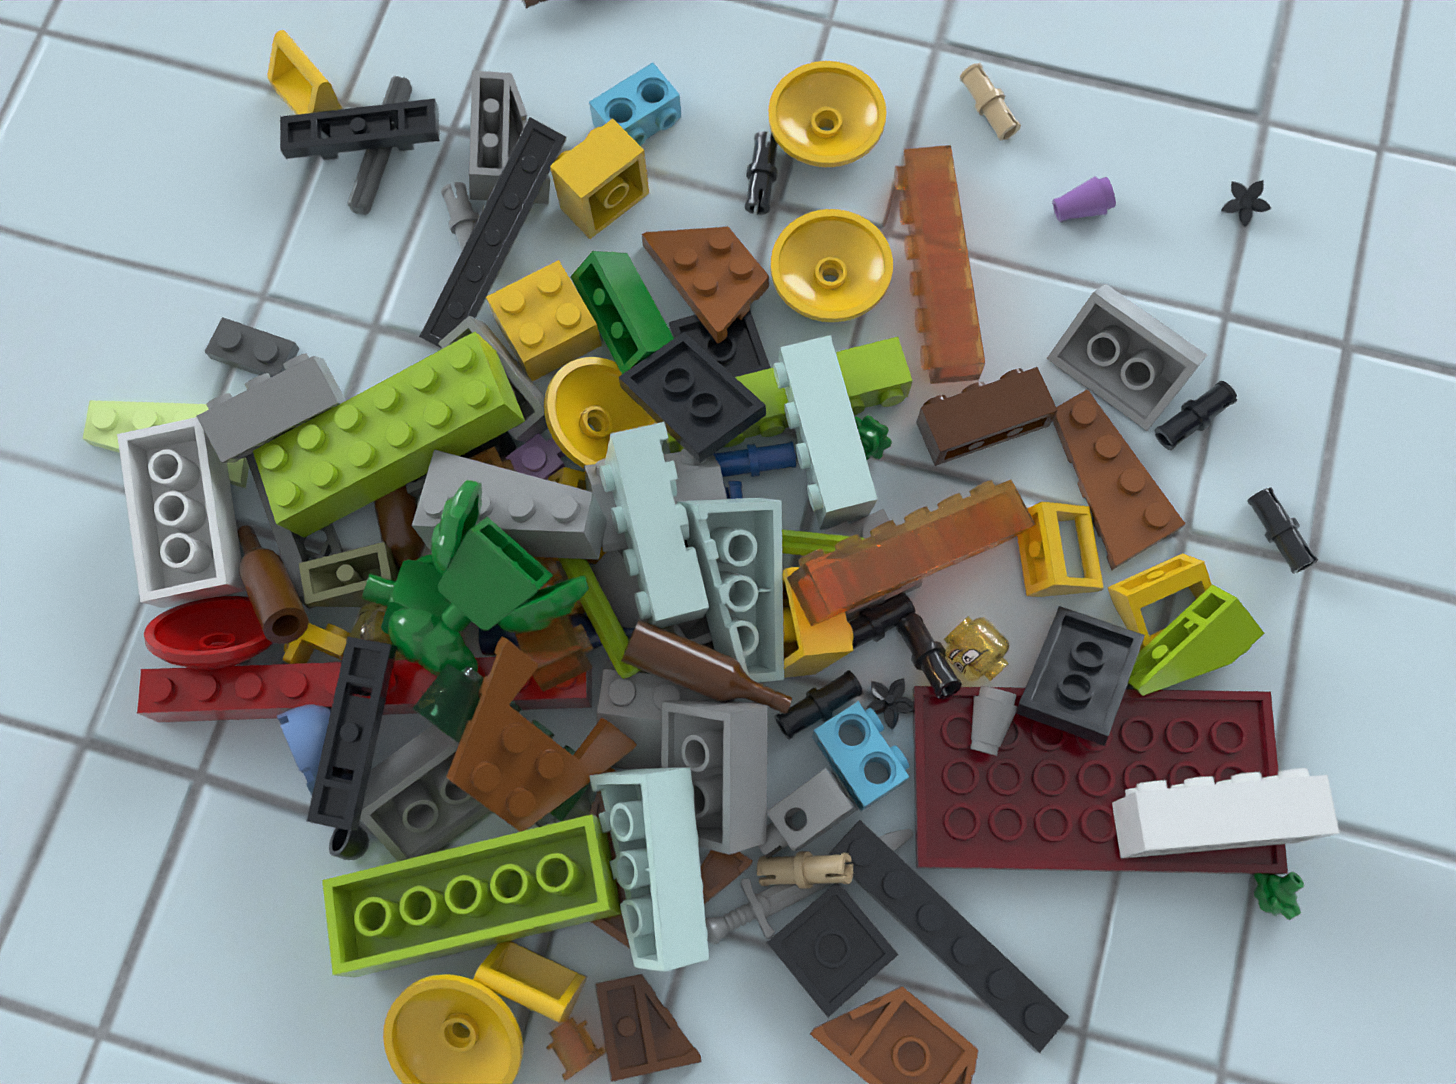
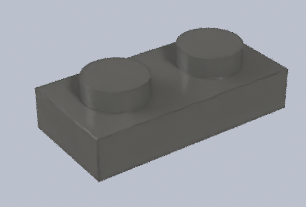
(250, 348)

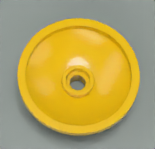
(830, 97)
(834, 245)
(590, 394)
(432, 1046)

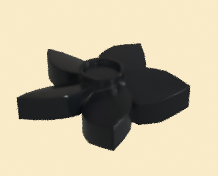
(1246, 201)
(890, 701)

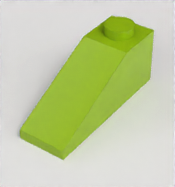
(1200, 640)

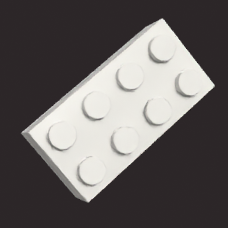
(179, 514)
(1224, 815)

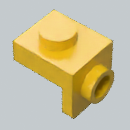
(328, 640)

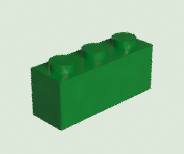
(621, 307)

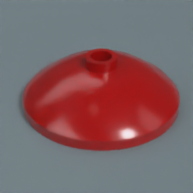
(207, 633)

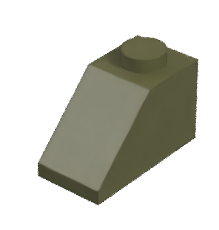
(342, 577)

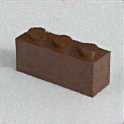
(985, 415)

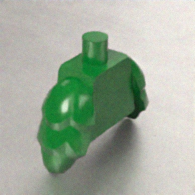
(491, 574)
(415, 617)

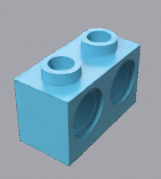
(631, 103)
(850, 761)

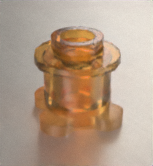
(573, 1047)

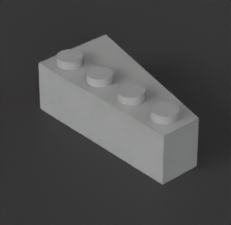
(533, 511)

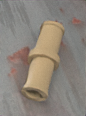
(990, 101)
(805, 869)

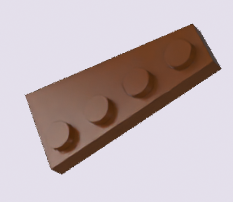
(1121, 493)

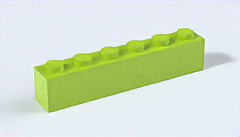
(871, 375)

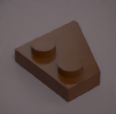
(639, 1030)

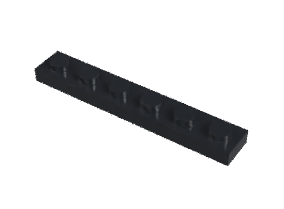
(495, 230)
(951, 938)

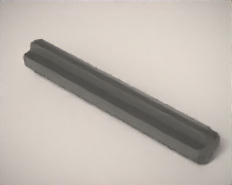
(375, 160)

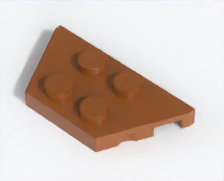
(709, 272)
(899, 1043)

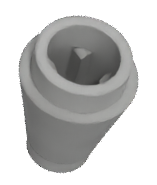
(991, 719)

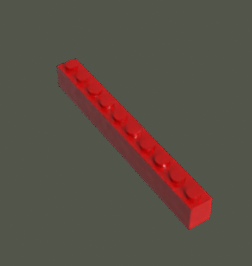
(277, 688)

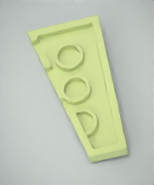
(111, 418)

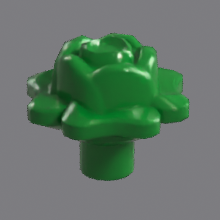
(873, 437)
(1278, 893)

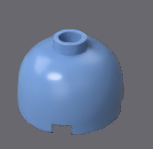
(305, 734)

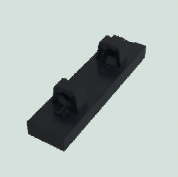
(359, 129)
(352, 734)

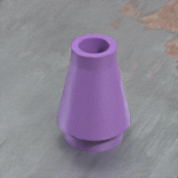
(1086, 200)

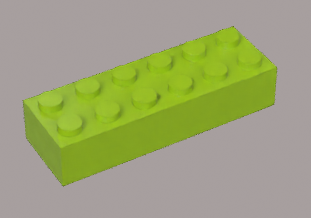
(387, 435)
(470, 897)

